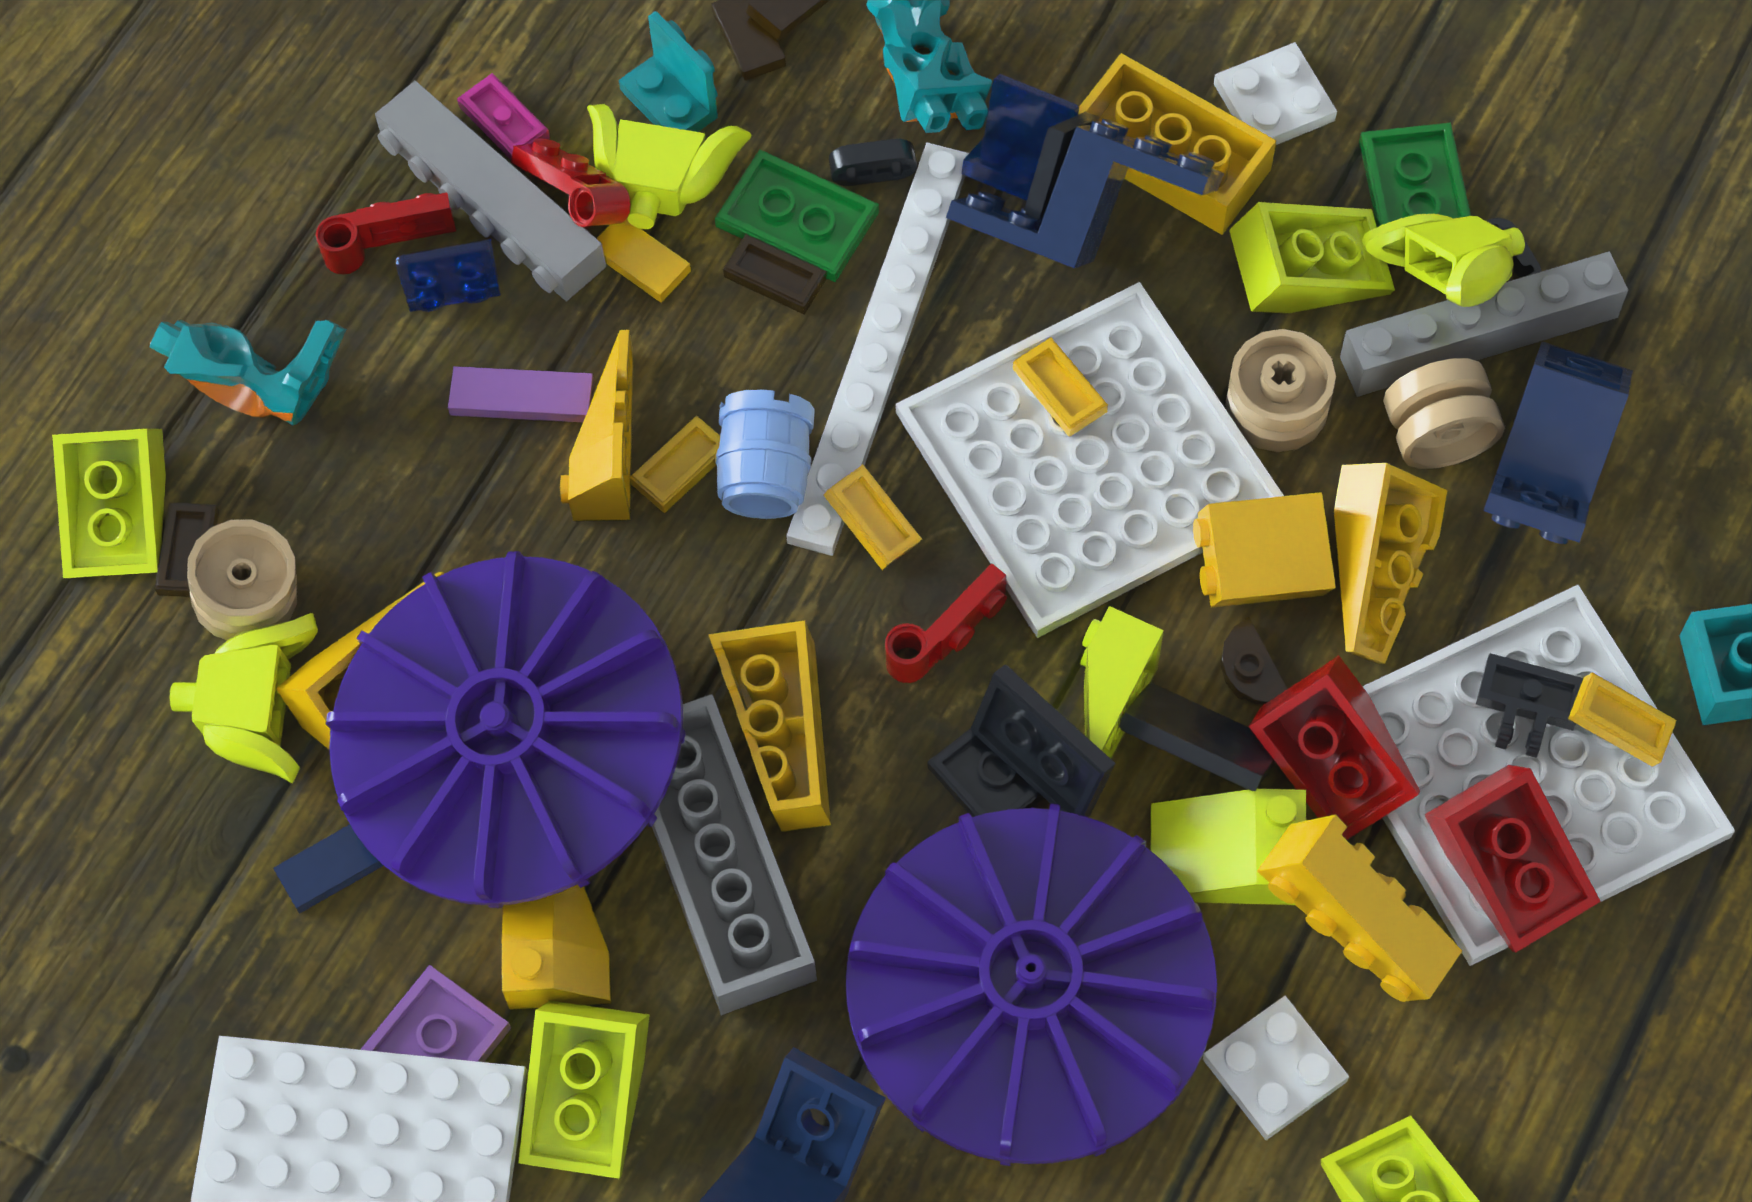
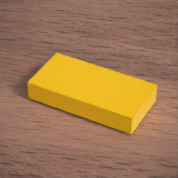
(643, 259)
(1060, 386)
(678, 465)
(872, 517)
(1622, 719)

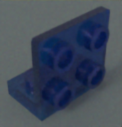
(1015, 135)
(448, 276)

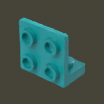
(675, 83)

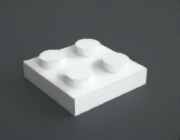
(1276, 94)
(1275, 1067)

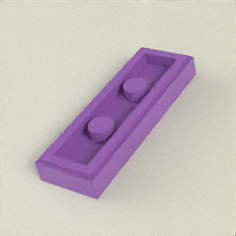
(520, 394)

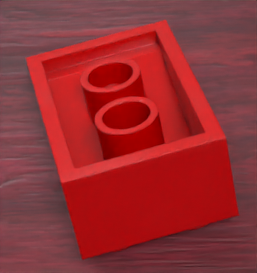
(1335, 748)
(1513, 855)

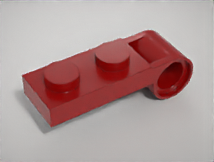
(592, 195)
(381, 225)
(949, 631)

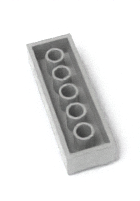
(728, 871)

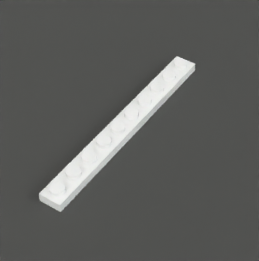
(879, 344)

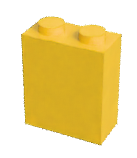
(1264, 550)

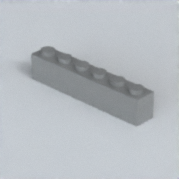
(490, 191)
(1515, 317)

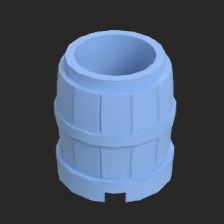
(763, 453)

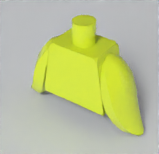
(661, 164)
(1456, 255)
(238, 697)

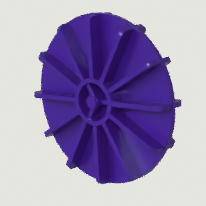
(506, 730)
(1031, 985)

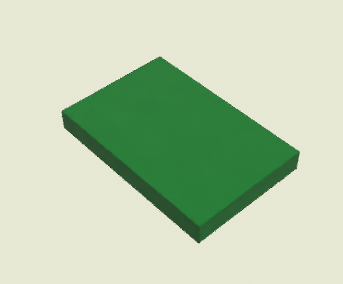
(1413, 172)
(797, 213)

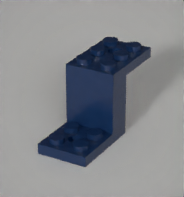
(1085, 193)
(1558, 443)
(794, 1154)

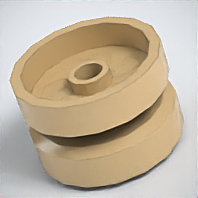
(1280, 389)
(1443, 413)
(241, 578)

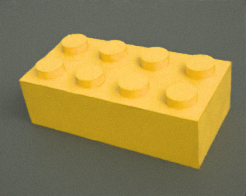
(1166, 111)

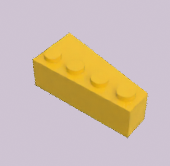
(779, 710)
(1359, 908)

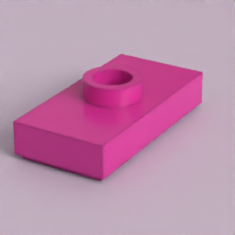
(501, 115)

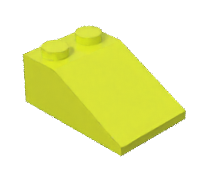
(1307, 257)
(110, 501)
(1119, 665)
(1223, 840)
(582, 1087)
(1395, 1167)

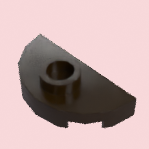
(1249, 667)

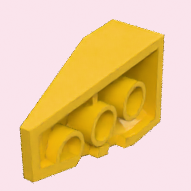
(601, 456)
(1381, 537)
(554, 952)

